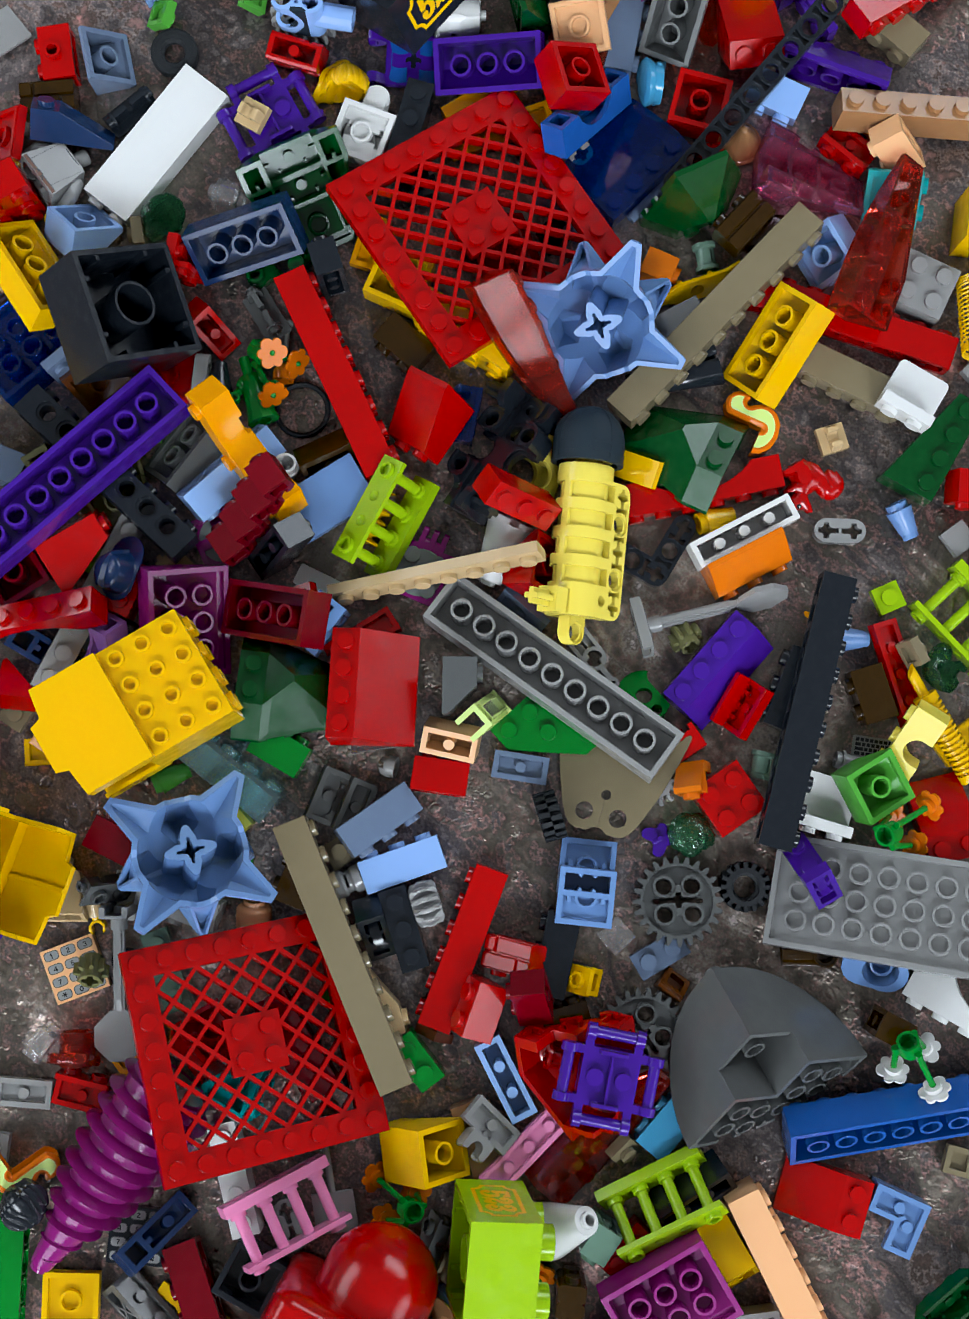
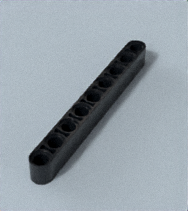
(757, 81)

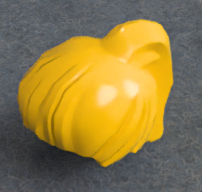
(341, 81)

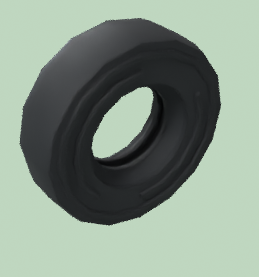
(172, 37)

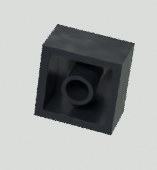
(245, 1290)

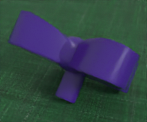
(658, 837)

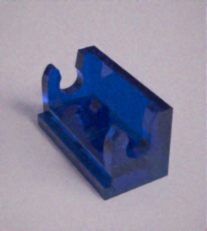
(473, 397)

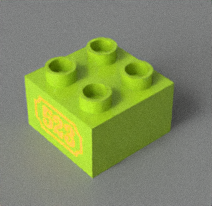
(497, 1252)

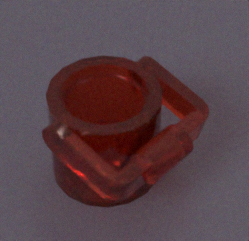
(75, 1050)

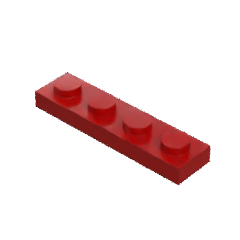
(884, 637)

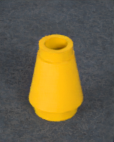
(713, 519)

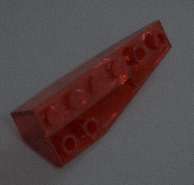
(880, 251)
(519, 335)
(571, 1165)

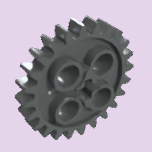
(679, 927)
(662, 1018)

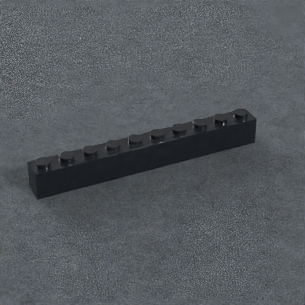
(806, 712)

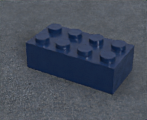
(245, 238)

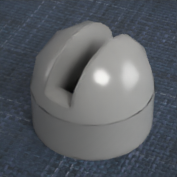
(390, 766)

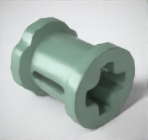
(705, 257)
(761, 764)

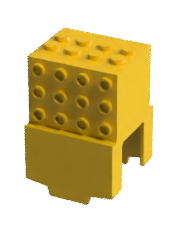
(133, 706)
(32, 875)

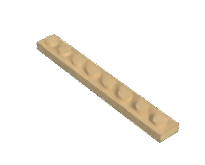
(443, 571)

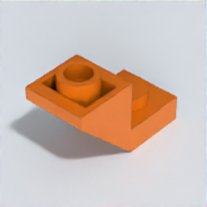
(691, 779)

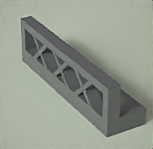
(137, 1299)

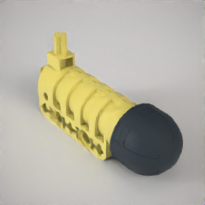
(587, 548)

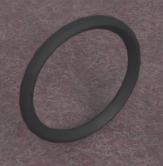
(327, 411)

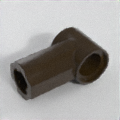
(793, 957)

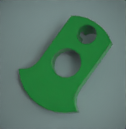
(637, 682)

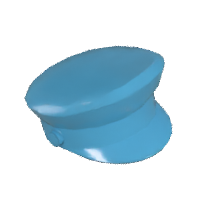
(650, 81)

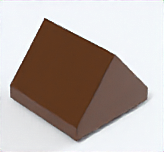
(672, 984)

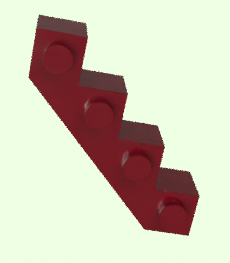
(248, 513)

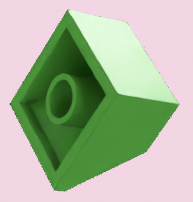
(873, 786)

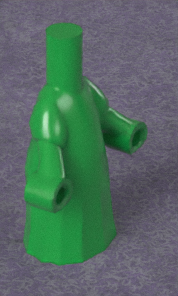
(250, 385)

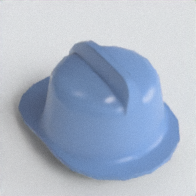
(874, 975)

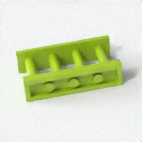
(402, 527)
(922, 612)
(638, 1185)

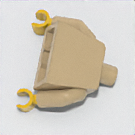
(73, 912)

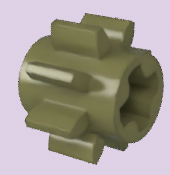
(685, 638)
(91, 970)

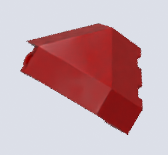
(530, 1049)

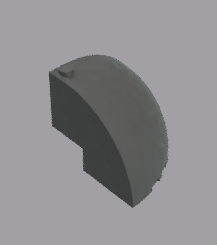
(749, 1050)

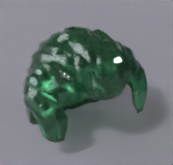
(163, 215)
(941, 670)
(691, 834)

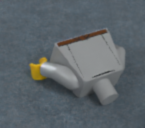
(54, 172)

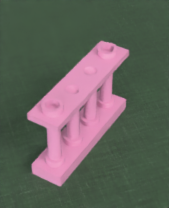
(262, 1197)

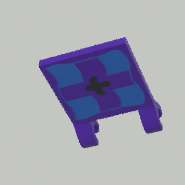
(402, 64)

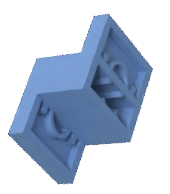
(586, 882)

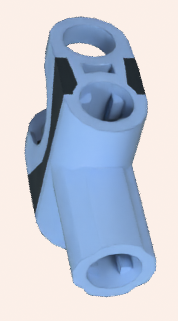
(315, 17)

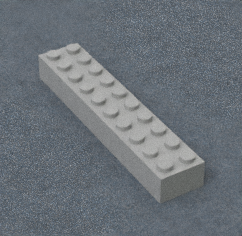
(553, 678)

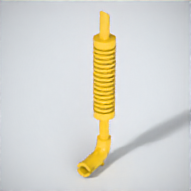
(950, 740)

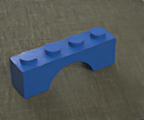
(567, 132)

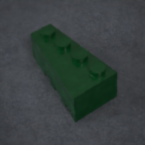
(927, 460)

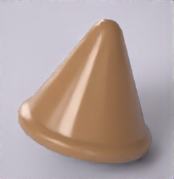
(744, 144)

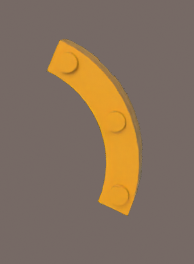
(220, 417)

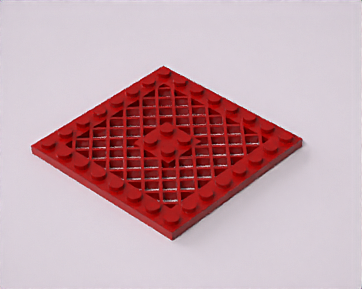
(475, 222)
(252, 1046)

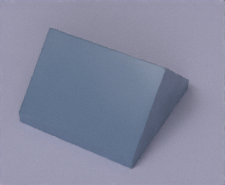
(107, 60)

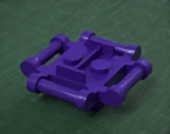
(285, 116)
(607, 1078)

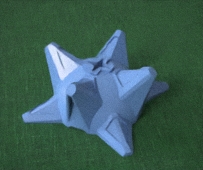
(604, 317)
(188, 855)

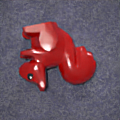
(809, 477)

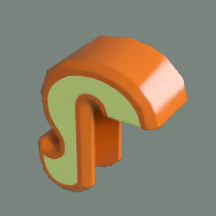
(757, 417)
(40, 1162)

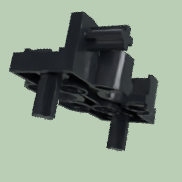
(515, 414)

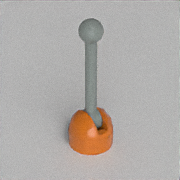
(280, 372)

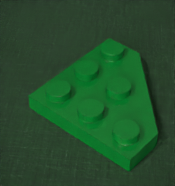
(537, 730)

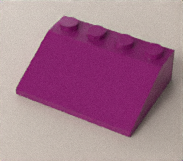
(193, 592)
(671, 1284)

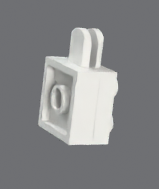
(366, 125)

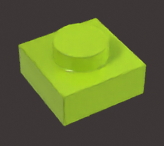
(887, 598)

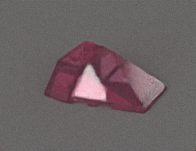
(792, 173)

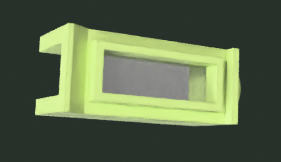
(489, 709)

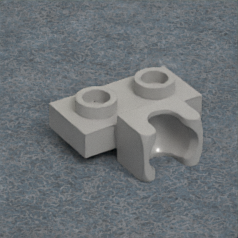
(487, 1130)

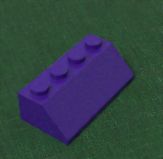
(487, 63)
(834, 68)
(703, 680)

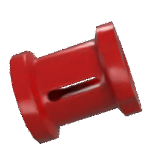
(553, 1056)

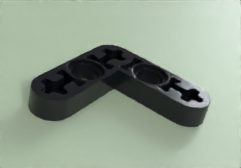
(658, 560)

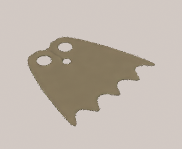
(591, 774)

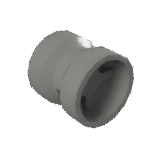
(354, 879)

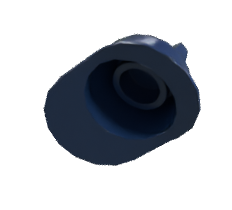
(119, 568)

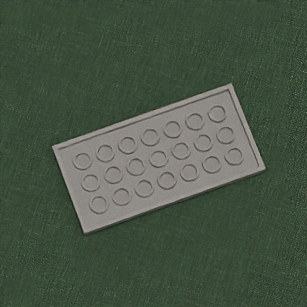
(892, 909)

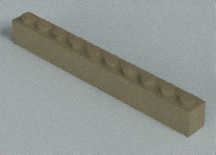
(719, 311)
(343, 955)

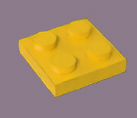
(71, 1294)

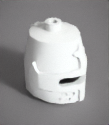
(463, 21)

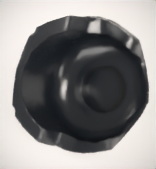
(23, 1205)

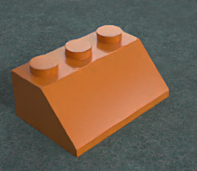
(748, 565)

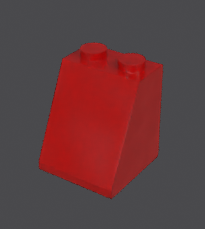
(747, 31)
(427, 416)
(74, 547)

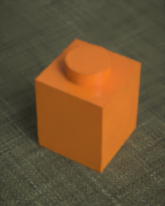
(660, 265)

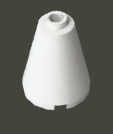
(500, 533)
(572, 1225)

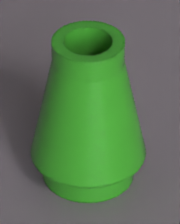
(170, 777)

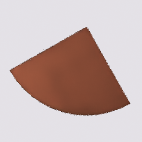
(434, 1035)

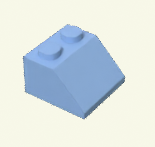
(79, 227)
(824, 260)

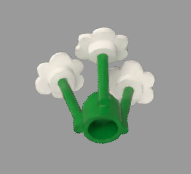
(916, 1048)

